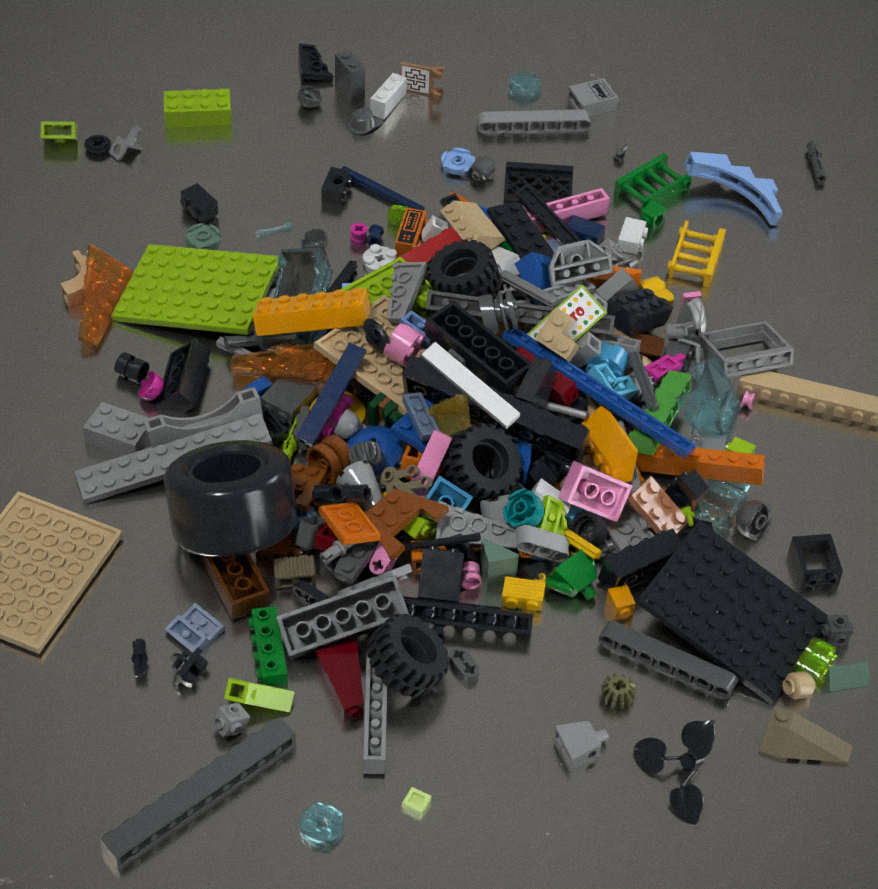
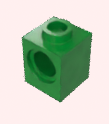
(653, 214)

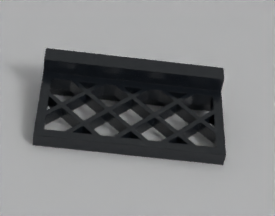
(539, 173)

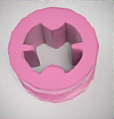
(748, 399)

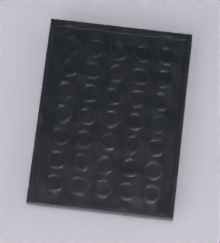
(733, 611)

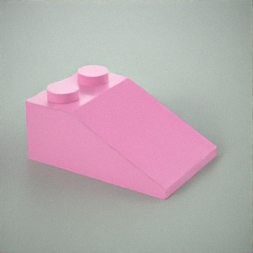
(595, 491)

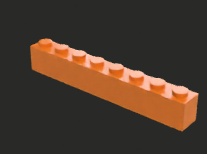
(708, 463)

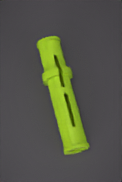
(290, 445)

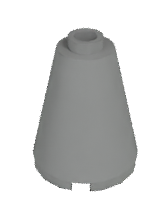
(362, 474)

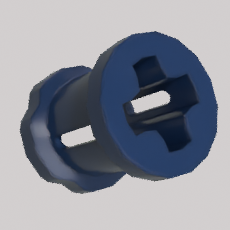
(375, 234)

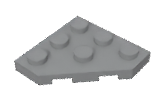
(399, 572)

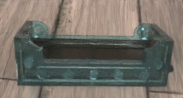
(301, 272)

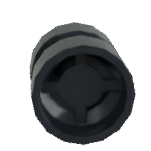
(131, 367)

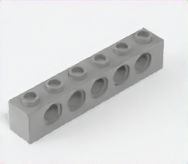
(375, 723)

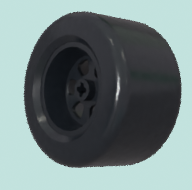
(230, 498)

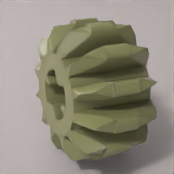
(618, 691)

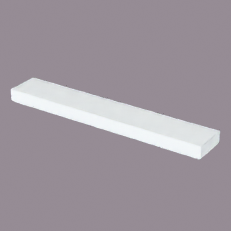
(471, 385)

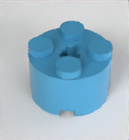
(615, 358)

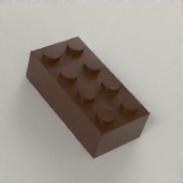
(237, 583)

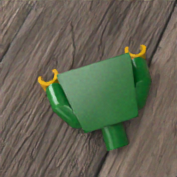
(573, 576)

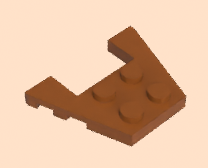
(304, 481)
(396, 512)

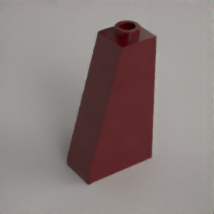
(563, 389)
(342, 676)

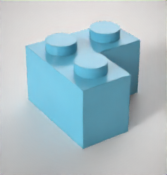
(622, 385)

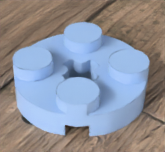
(450, 163)

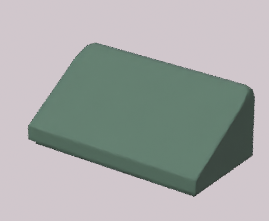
(847, 676)

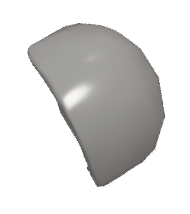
(347, 425)

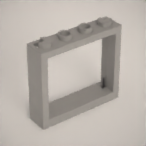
(778, 356)

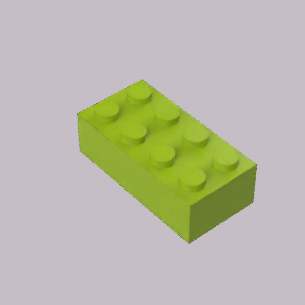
(197, 108)

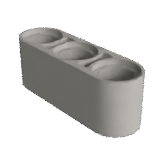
(542, 543)

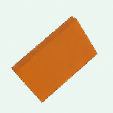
(349, 523)

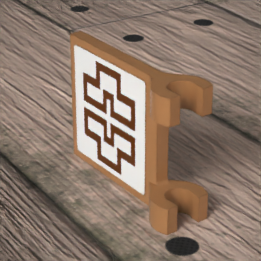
(421, 79)

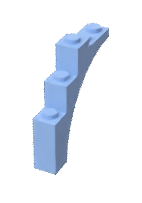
(739, 178)

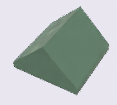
(497, 563)

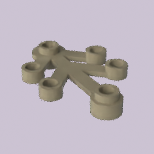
(396, 475)

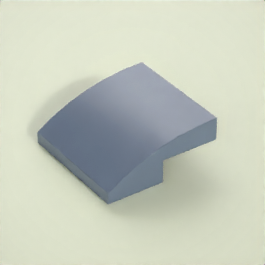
(195, 628)

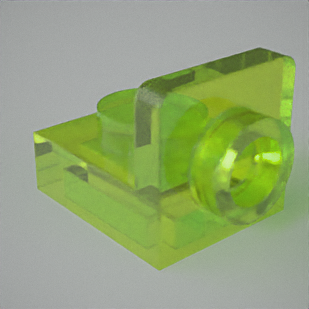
(396, 214)

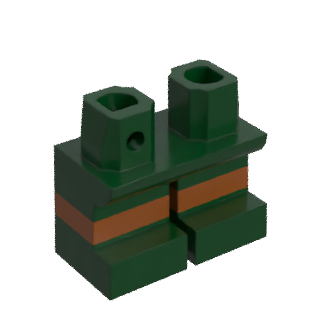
(383, 411)

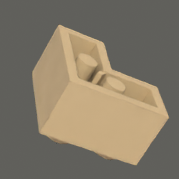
(553, 335)

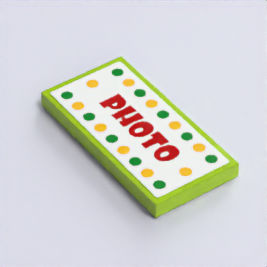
(580, 307)

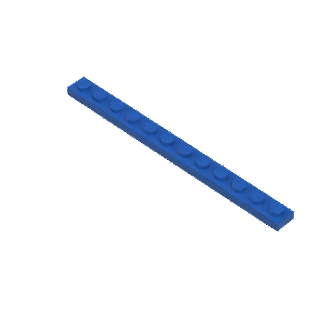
(604, 395)

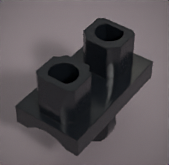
(195, 661)

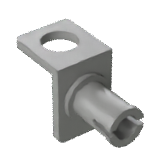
(129, 141)

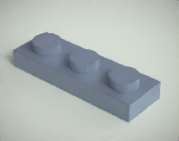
(418, 412)

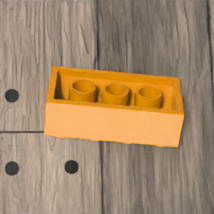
(610, 445)

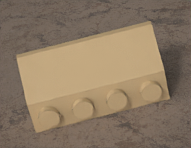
(471, 223)

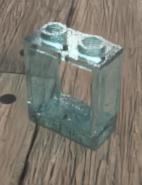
(721, 517)

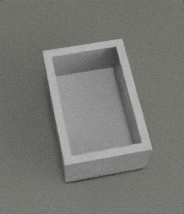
(116, 430)

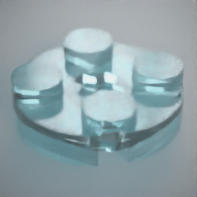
(517, 86)
(321, 813)

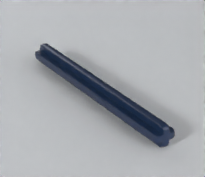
(383, 191)

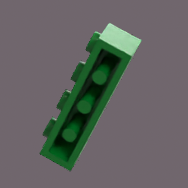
(269, 647)

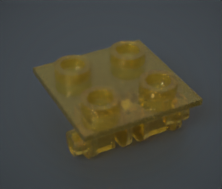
(451, 415)

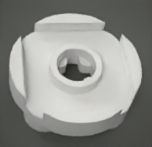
(377, 253)

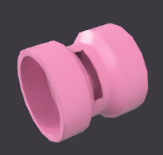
(470, 575)

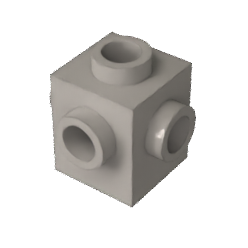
(614, 249)
(230, 719)

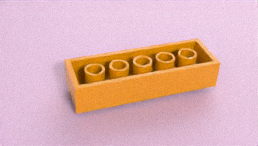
(311, 312)

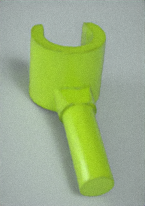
(689, 514)

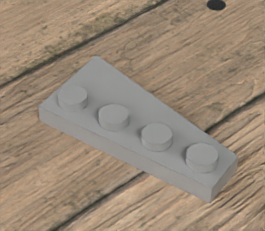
(406, 285)

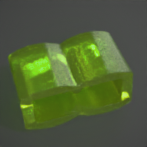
(816, 659)

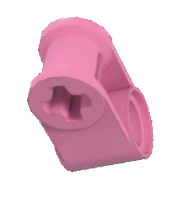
(381, 556)

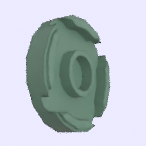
(203, 236)

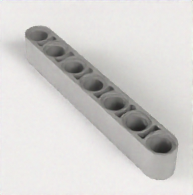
(533, 121)

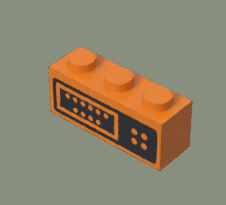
(410, 230)

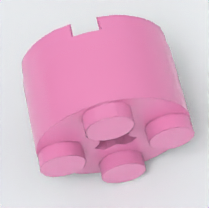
(404, 344)

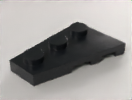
(311, 64)

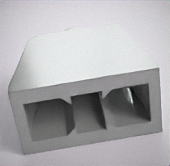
(579, 742)

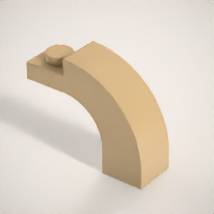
(73, 289)

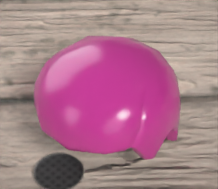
(152, 387)

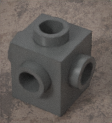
(837, 630)

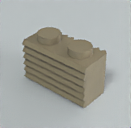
(291, 570)

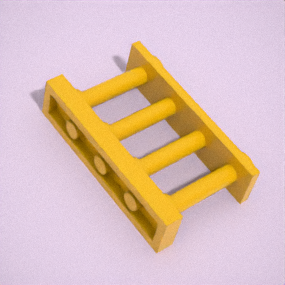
(709, 262)

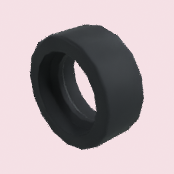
(600, 527)

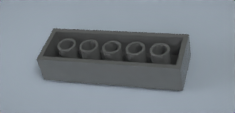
(341, 617)

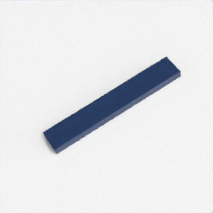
(330, 394)

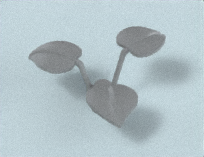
(699, 322)

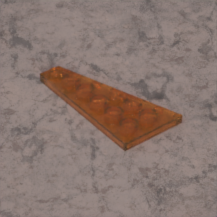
(102, 289)
(289, 363)

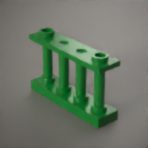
(649, 171)

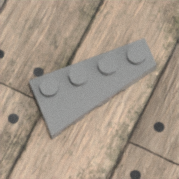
(464, 522)

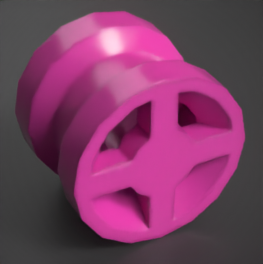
(358, 233)

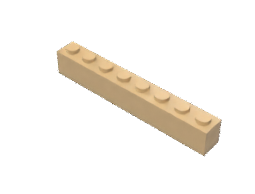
(811, 396)

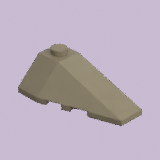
(798, 738)

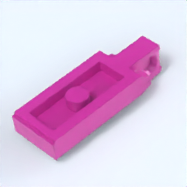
(661, 367)

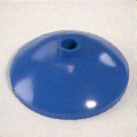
(390, 445)

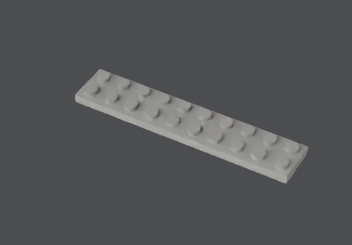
(151, 463)

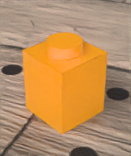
(620, 602)

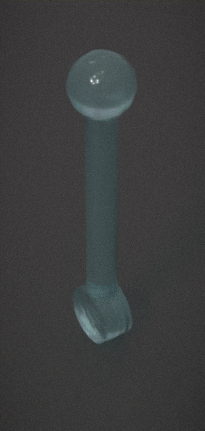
(288, 226)

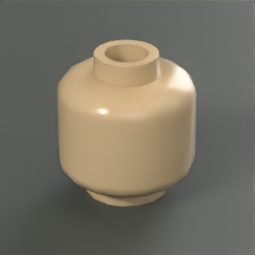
(799, 685)

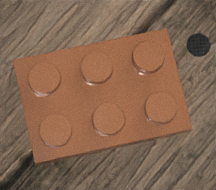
(657, 507)

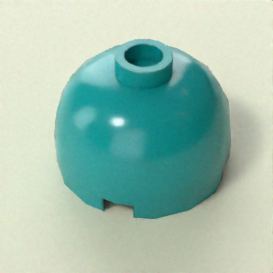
(523, 509)

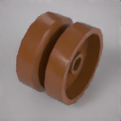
(330, 455)

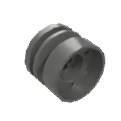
(499, 311)

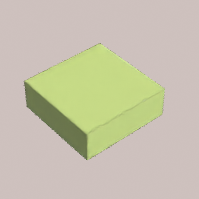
(416, 801)

